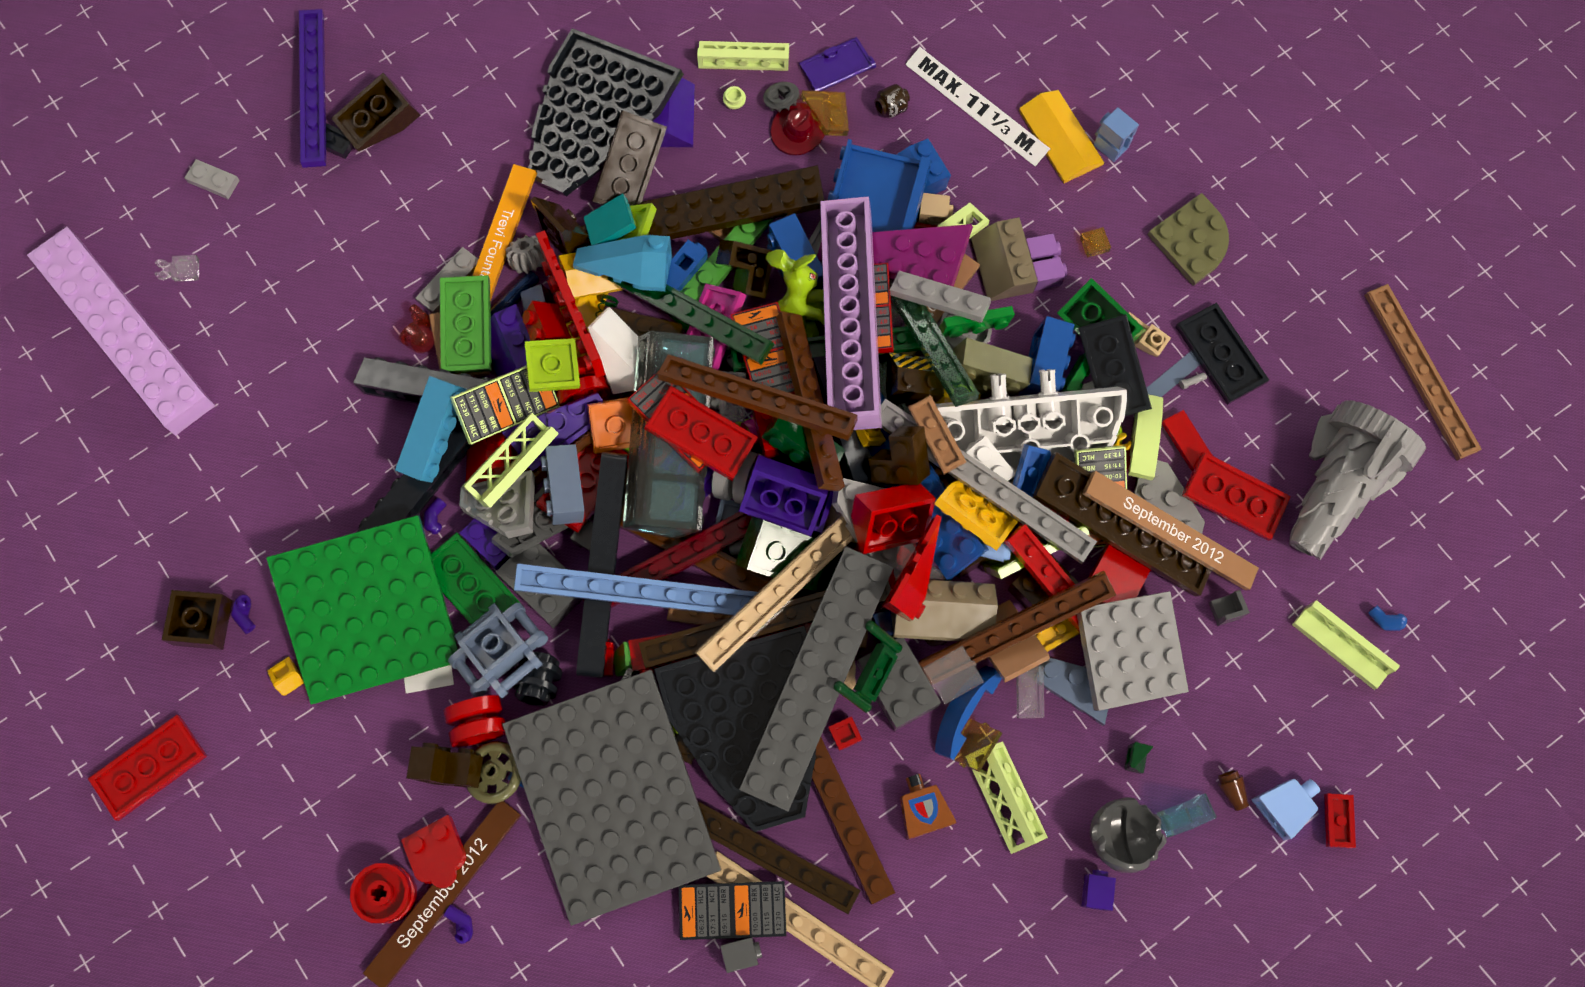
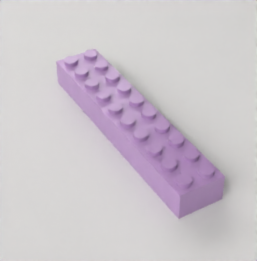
(850, 310)
(121, 331)

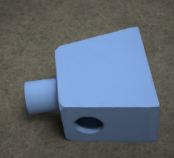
(1288, 806)

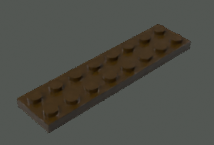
(737, 203)
(1062, 491)

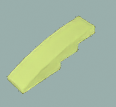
(1146, 440)

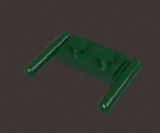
(875, 672)

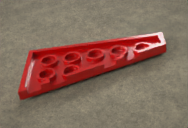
(564, 298)

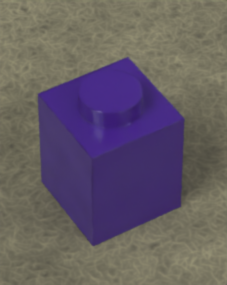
(1098, 891)

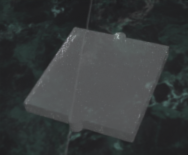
(953, 674)

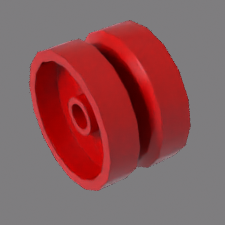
(588, 385)
(475, 720)
(368, 888)

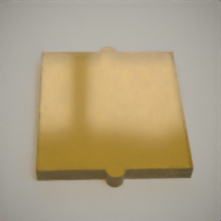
(978, 745)

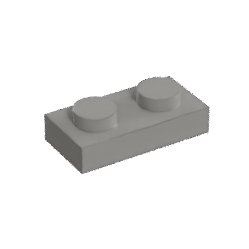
(212, 179)

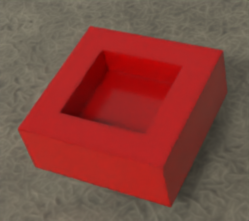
(845, 733)

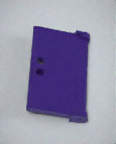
(848, 62)

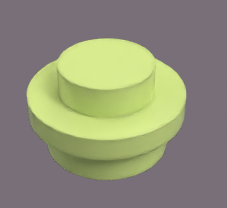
(734, 97)

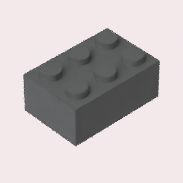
(548, 607)
(906, 690)

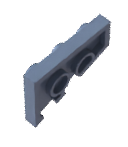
(1072, 685)

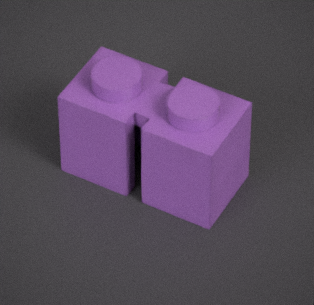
(1046, 261)

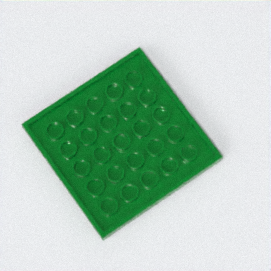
(364, 609)

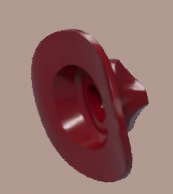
(796, 130)

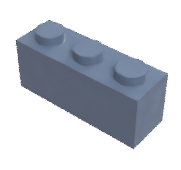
(563, 484)

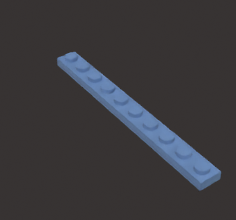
(630, 590)

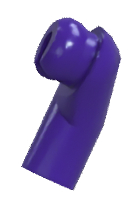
(431, 516)
(241, 613)
(463, 924)

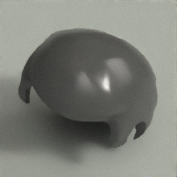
(1126, 835)

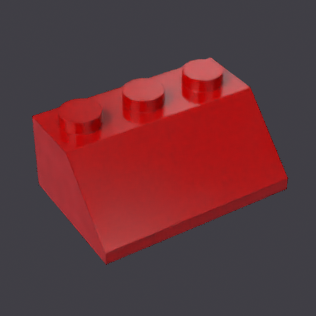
(891, 517)

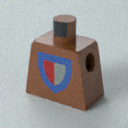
(924, 809)

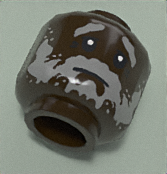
(892, 101)

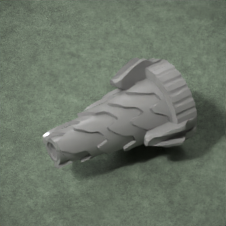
(1363, 459)

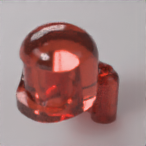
(417, 333)

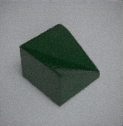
(1136, 757)

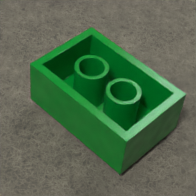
(1095, 305)

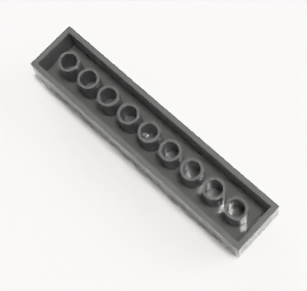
(809, 689)

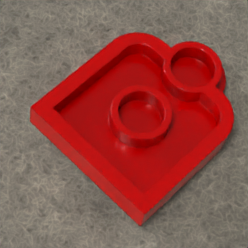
(435, 853)

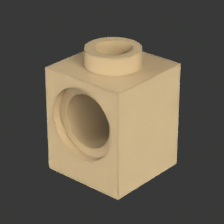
(934, 209)

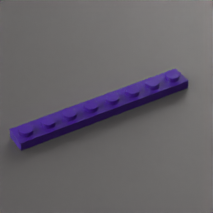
(312, 88)

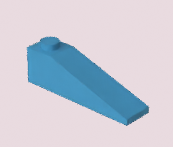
(635, 260)

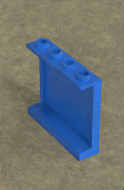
(889, 180)

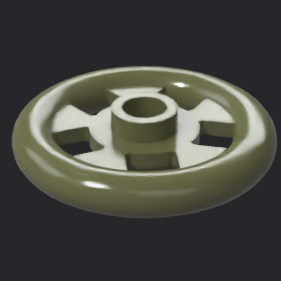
(503, 790)

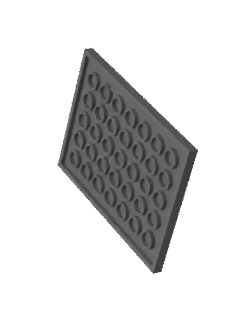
(611, 797)

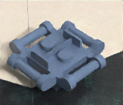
(496, 648)

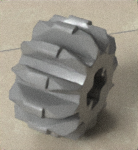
(524, 254)

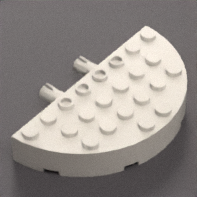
(1042, 420)

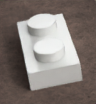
(987, 454)

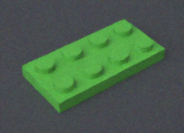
(465, 324)

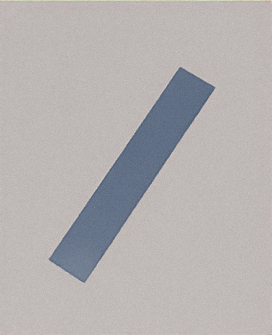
(1173, 375)

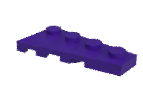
(568, 420)

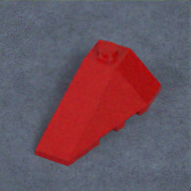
(912, 584)

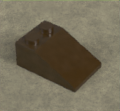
(375, 114)
(560, 226)

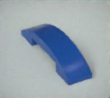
(958, 712)

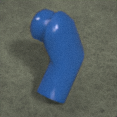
(1388, 622)

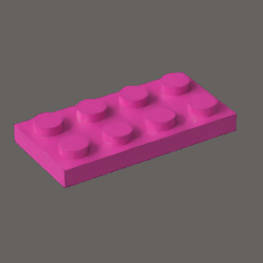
(726, 303)

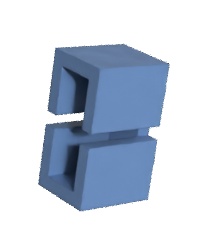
(1115, 134)

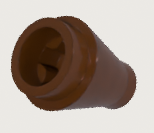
(1234, 789)

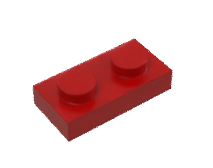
(1339, 820)

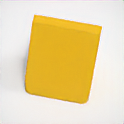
(285, 676)

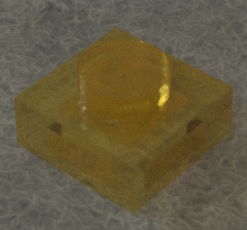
(1095, 242)

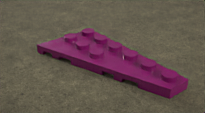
(924, 252)

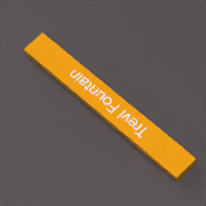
(505, 224)

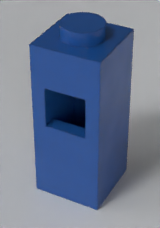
(686, 264)

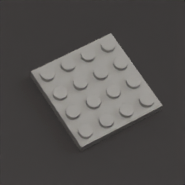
(1132, 651)

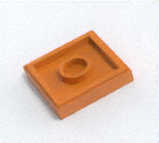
(610, 425)

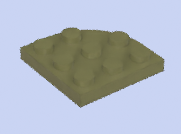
(1193, 238)

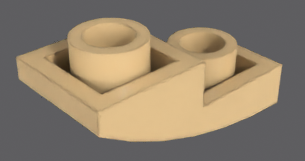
(1152, 340)

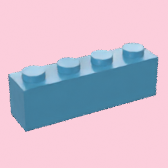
(429, 431)

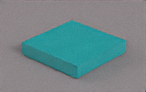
(610, 221)

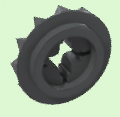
(785, 89)

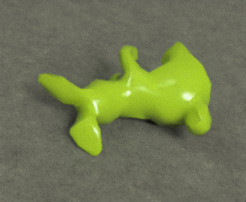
(800, 292)

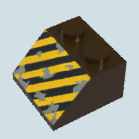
(911, 379)

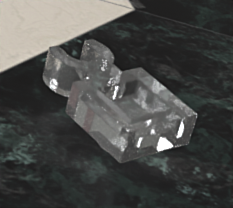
(180, 269)

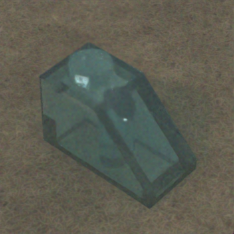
(1186, 815)

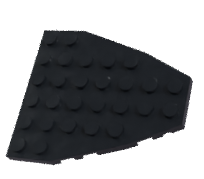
(583, 104)
(727, 713)

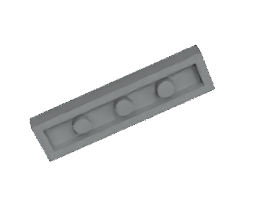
(940, 296)

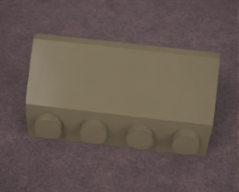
(951, 612)

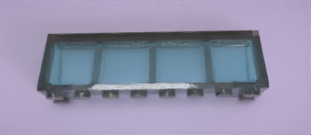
(661, 488)

